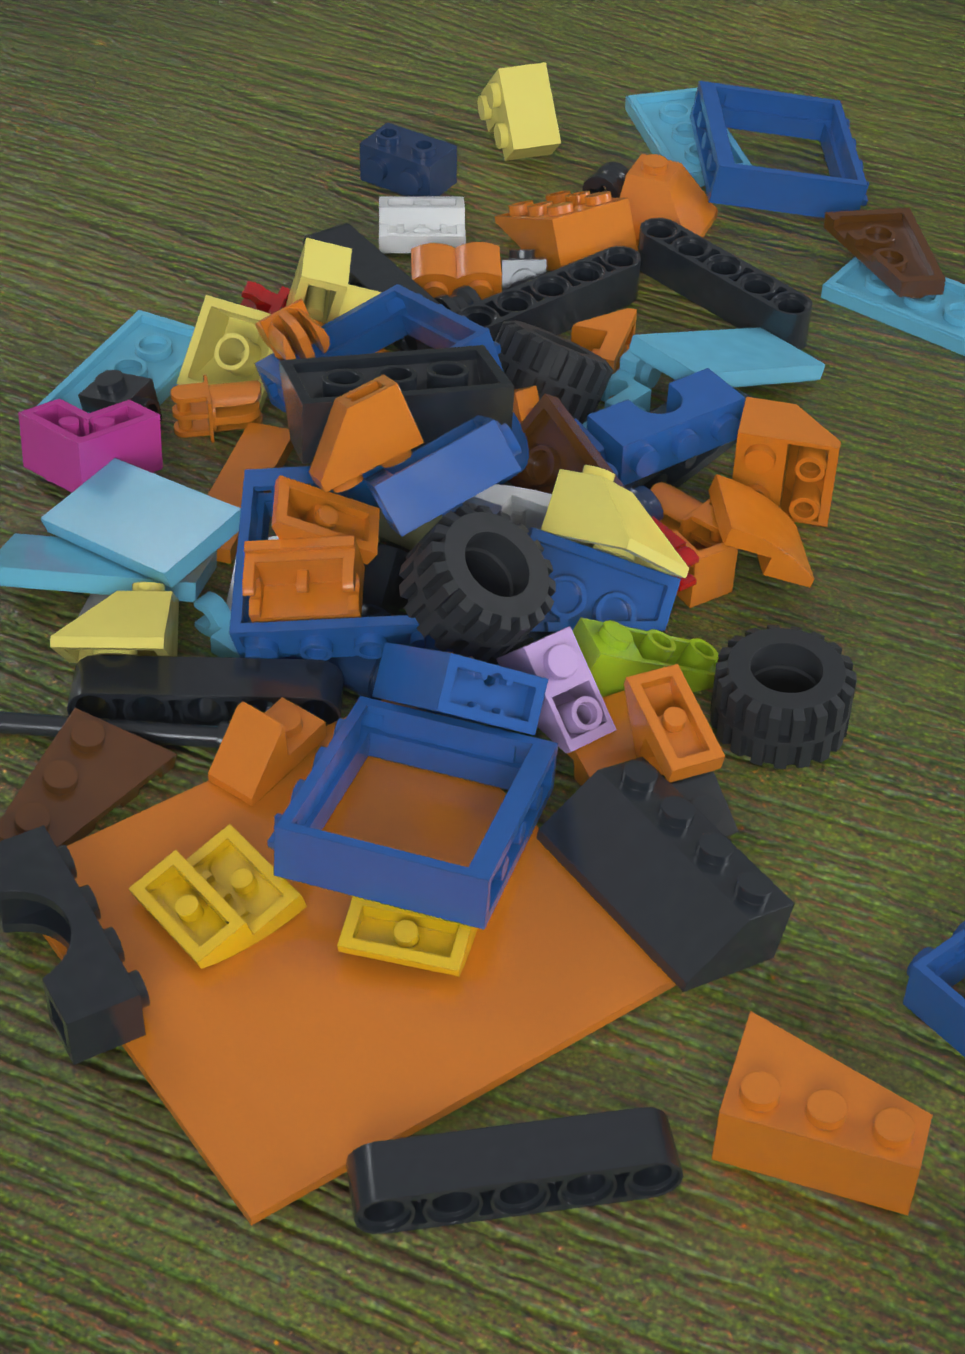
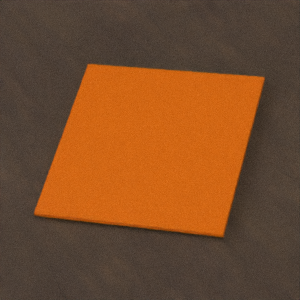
(314, 1050)

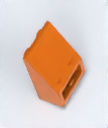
(569, 225)

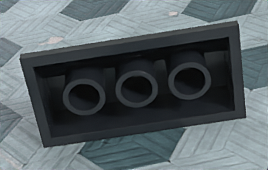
(438, 385)
(667, 875)

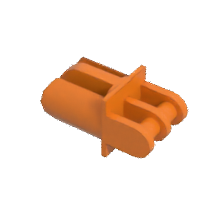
(292, 332)
(215, 407)
(688, 516)

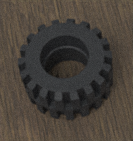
(554, 366)
(477, 583)
(782, 696)

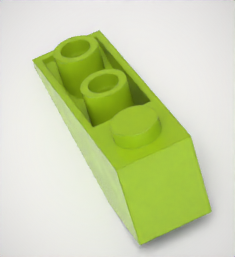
(624, 651)

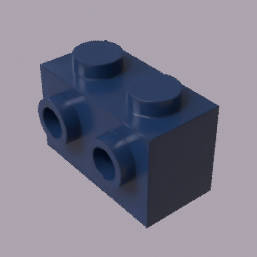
(408, 162)

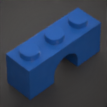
(698, 418)

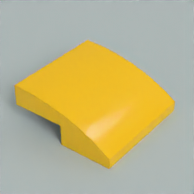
(218, 898)
(405, 937)

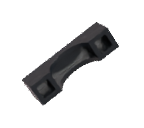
(90, 991)

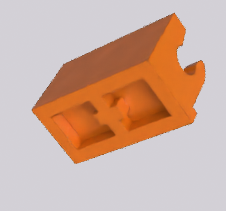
(303, 579)

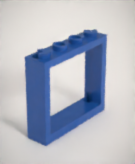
(783, 114)
(381, 323)
(307, 638)
(399, 877)

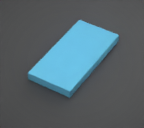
(667, 128)
(931, 318)
(140, 347)
(736, 355)
(144, 522)
(64, 566)

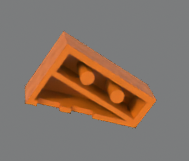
(818, 1122)

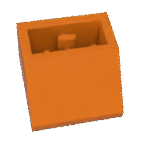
(787, 459)

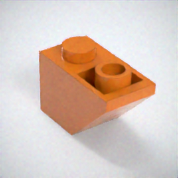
(362, 432)

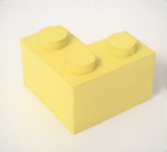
(520, 111)
(323, 281)

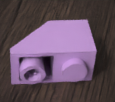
(572, 704)

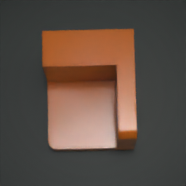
(713, 573)

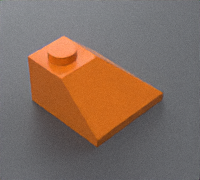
(666, 191)

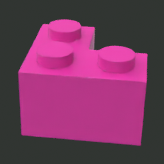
(74, 445)

